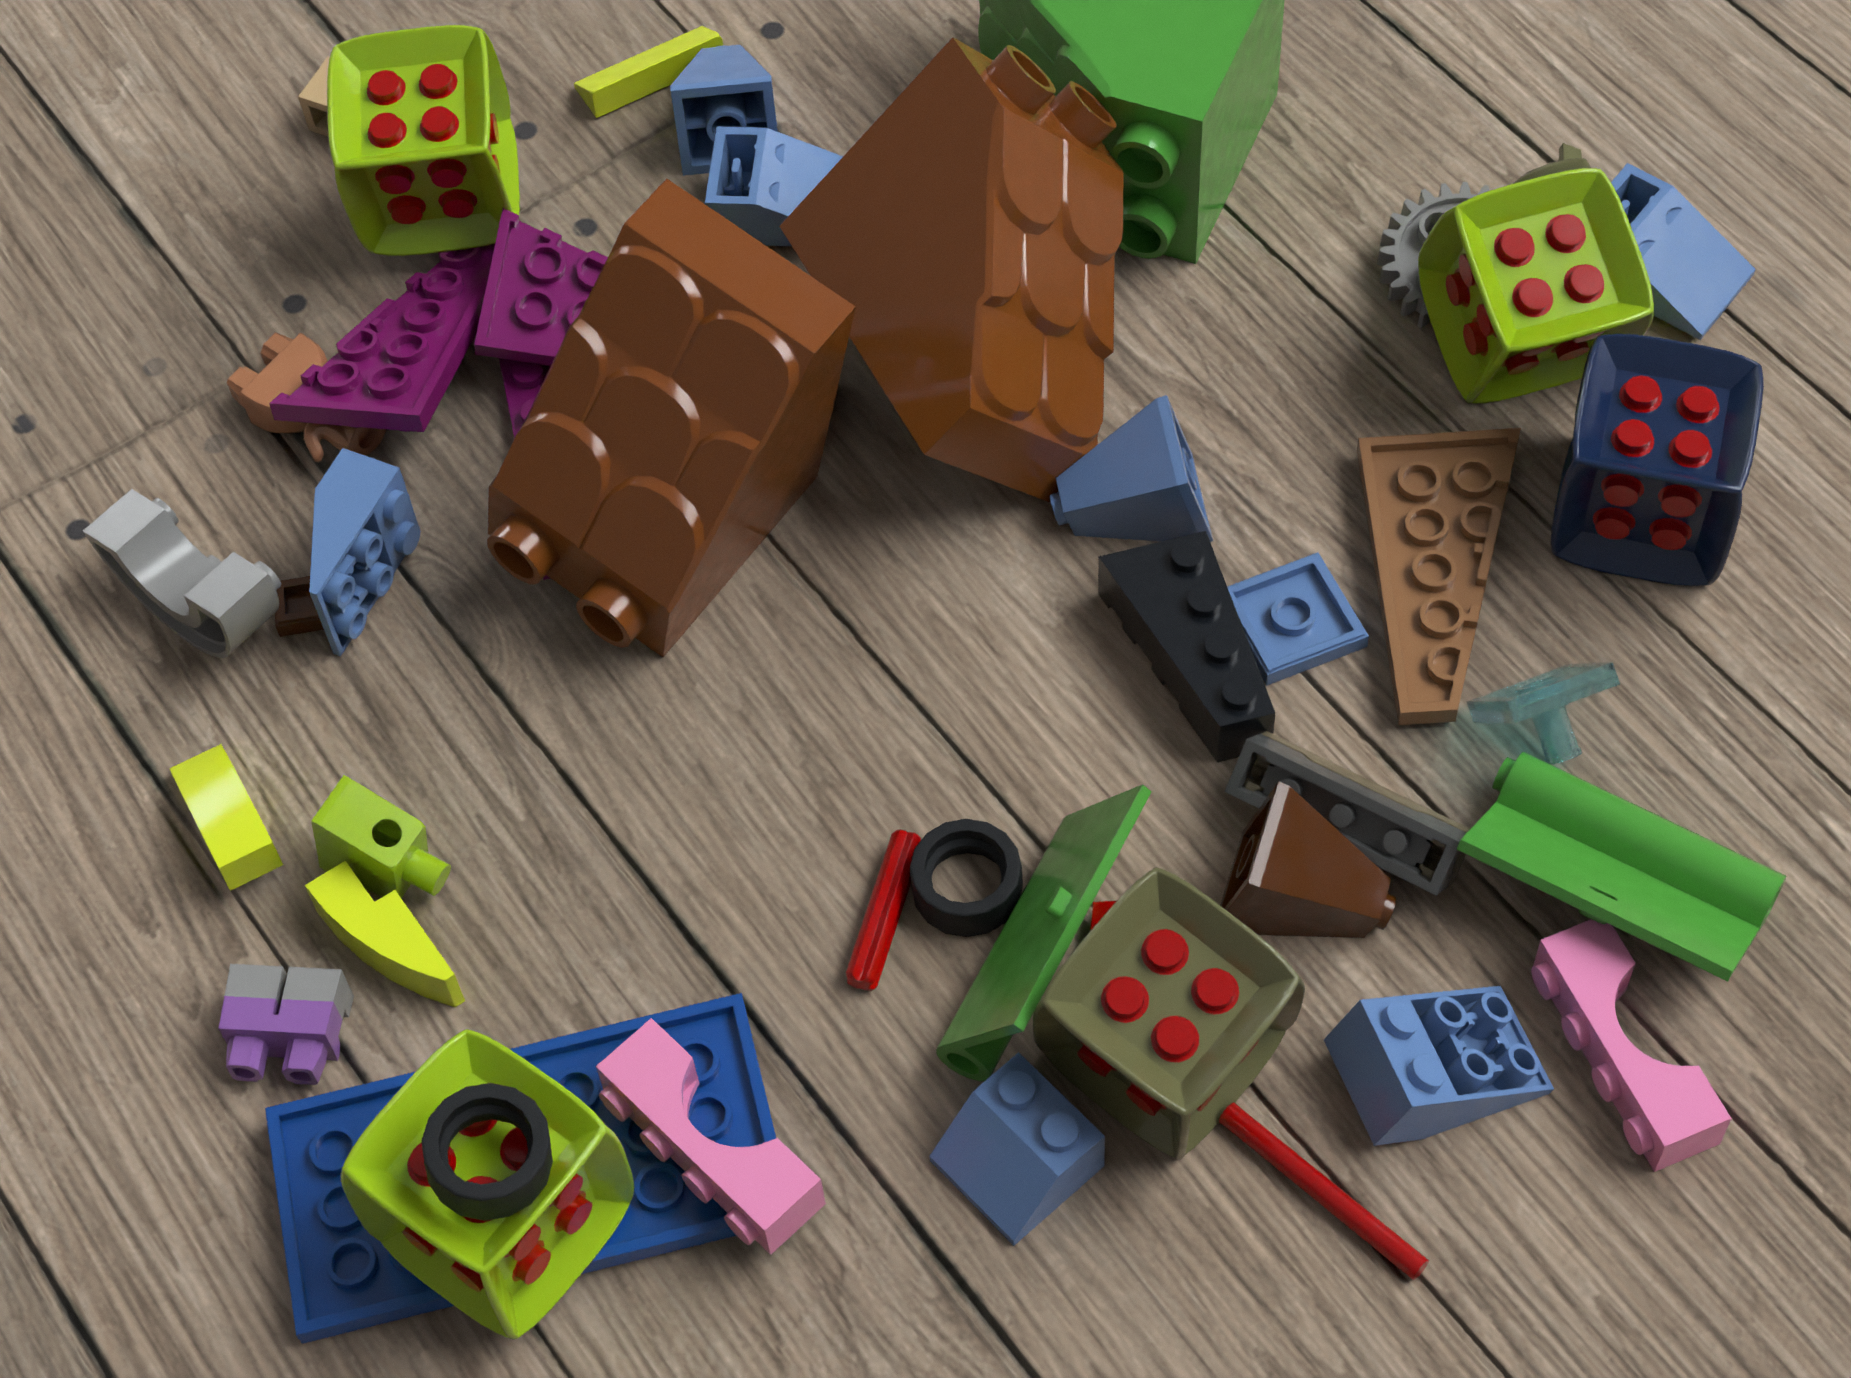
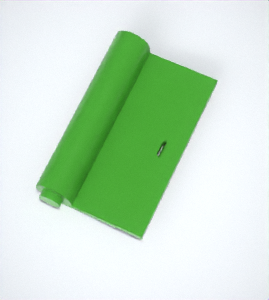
(1624, 865)
(1038, 934)

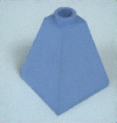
(715, 90)
(1135, 483)

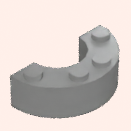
(194, 595)

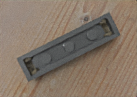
(1379, 822)

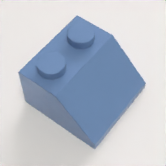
(1018, 1149)

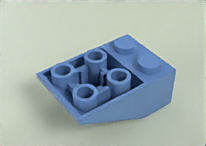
(762, 178)
(1686, 258)
(358, 541)
(1434, 1061)

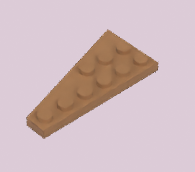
(1432, 538)

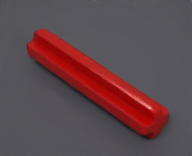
(882, 912)

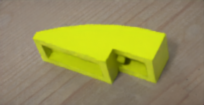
(226, 817)
(383, 935)

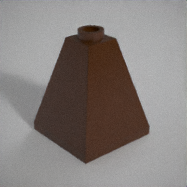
(1303, 875)

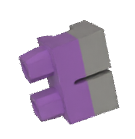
(283, 1017)

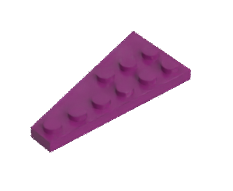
(532, 292)
(400, 355)

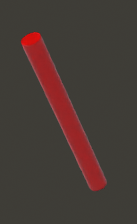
(1324, 1191)

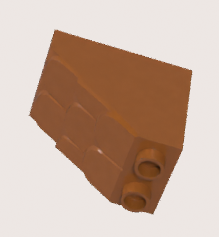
(979, 262)
(670, 423)

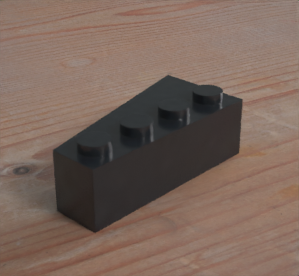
(1190, 631)

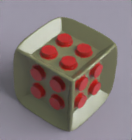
(1167, 1011)

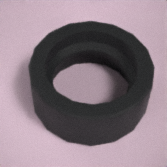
(961, 838)
(477, 1105)

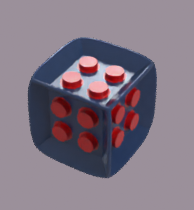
(1657, 459)

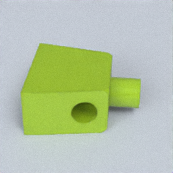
(377, 841)

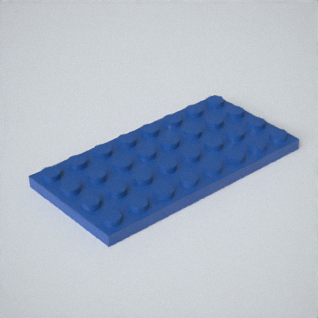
(351, 1282)

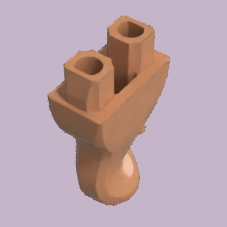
(285, 363)

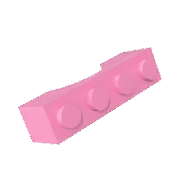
(1664, 1106)
(758, 1186)

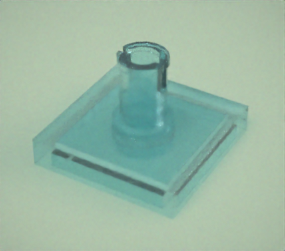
(1545, 701)

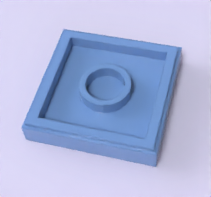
(1296, 618)

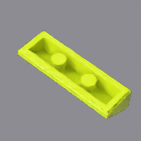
(643, 72)

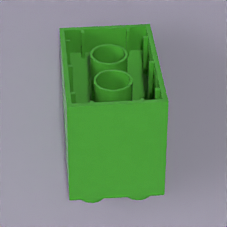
(1179, 82)

